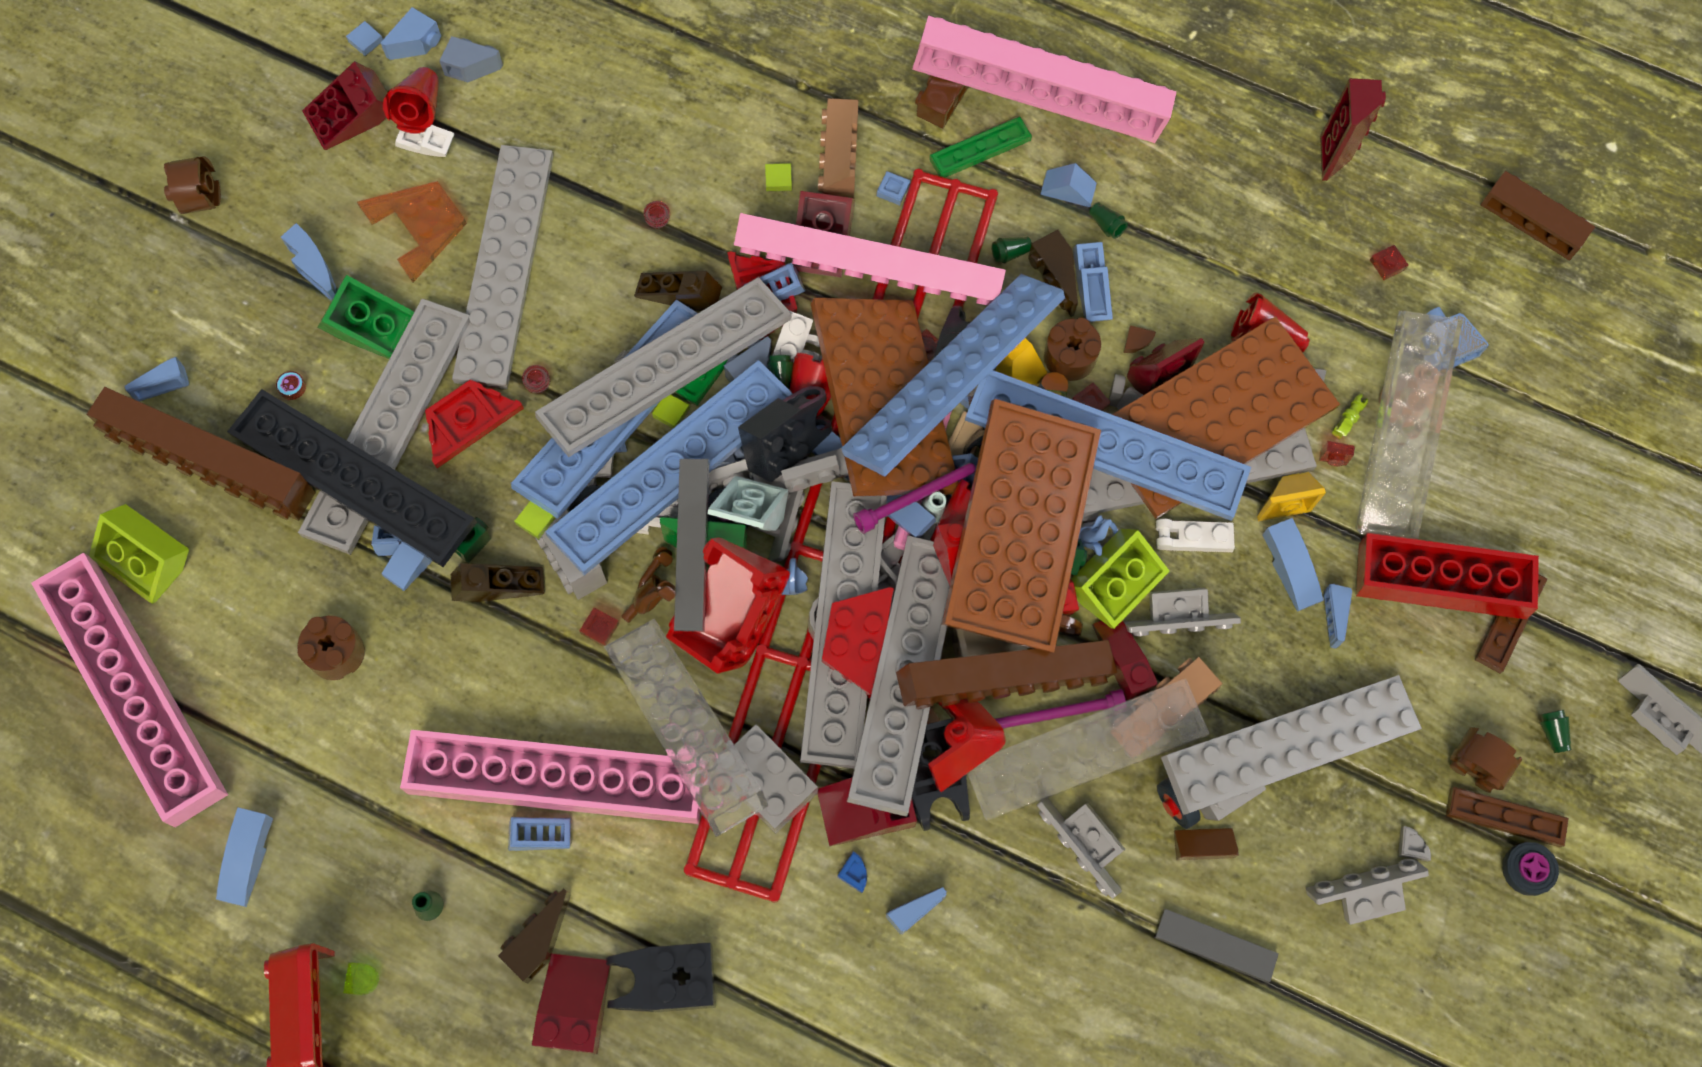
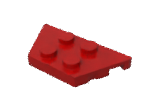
(748, 269)
(466, 418)
(857, 636)

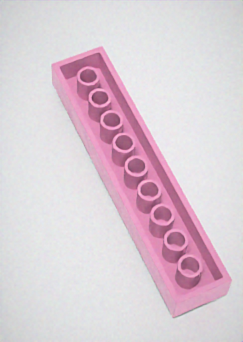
(1043, 79)
(868, 257)
(129, 690)
(546, 776)

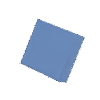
(364, 38)
(893, 188)

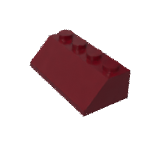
(1349, 123)

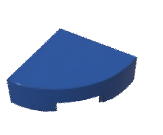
(854, 873)

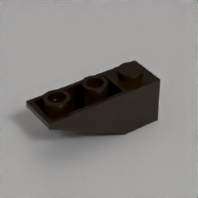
(1056, 264)
(692, 288)
(495, 582)
(533, 946)

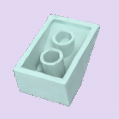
(751, 504)

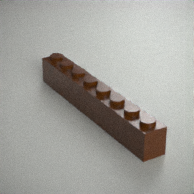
(1005, 674)

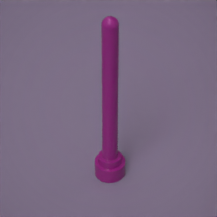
(867, 519)
(1112, 699)

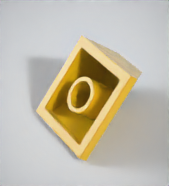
(1023, 364)
(1292, 496)

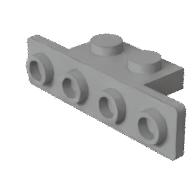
(811, 472)
(781, 545)
(1178, 610)
(1663, 711)
(1088, 839)
(1371, 892)

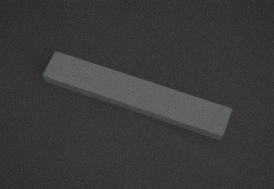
(691, 540)

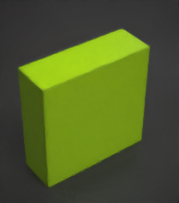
(778, 177)
(671, 411)
(534, 520)

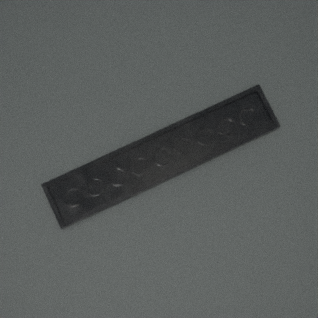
(353, 478)

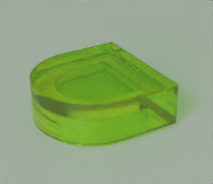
(360, 979)

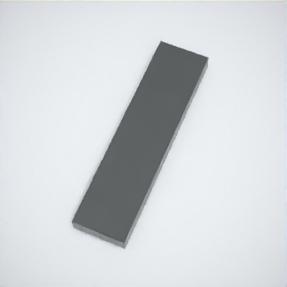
(1216, 945)

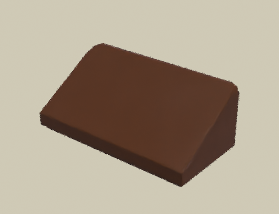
(1205, 844)

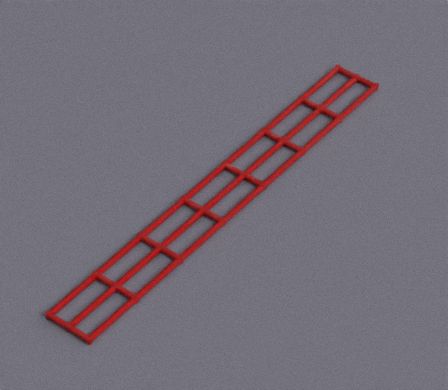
(797, 548)

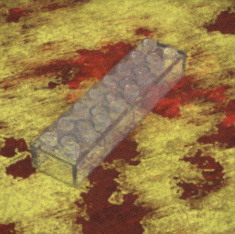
(1408, 424)
(686, 728)
(1088, 749)

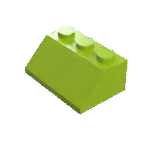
(137, 552)
(1119, 577)

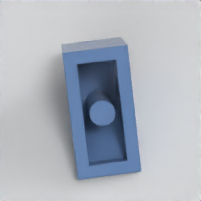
(411, 36)

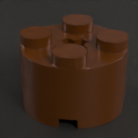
(192, 185)
(1072, 348)
(317, 648)
(1485, 759)

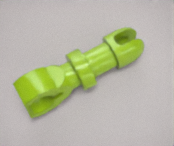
(1349, 417)

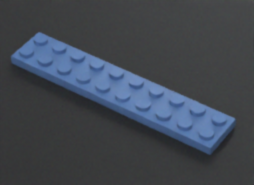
(952, 374)
(1130, 449)
(554, 478)
(652, 479)

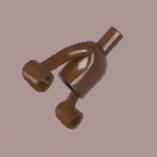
(651, 587)

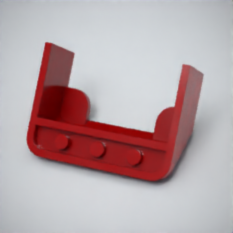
(972, 738)
(295, 1005)

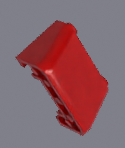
(738, 606)

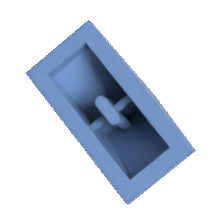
(1069, 184)

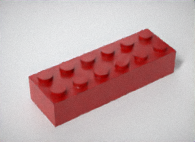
(1447, 576)

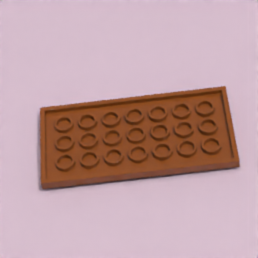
(868, 358)
(1235, 401)
(1021, 526)

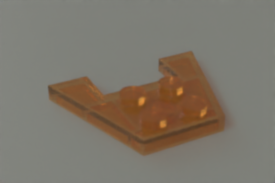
(426, 215)

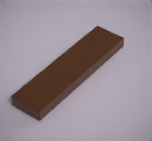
(1503, 638)
(1507, 817)

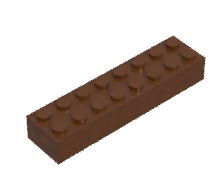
(201, 454)

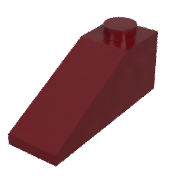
(1132, 666)

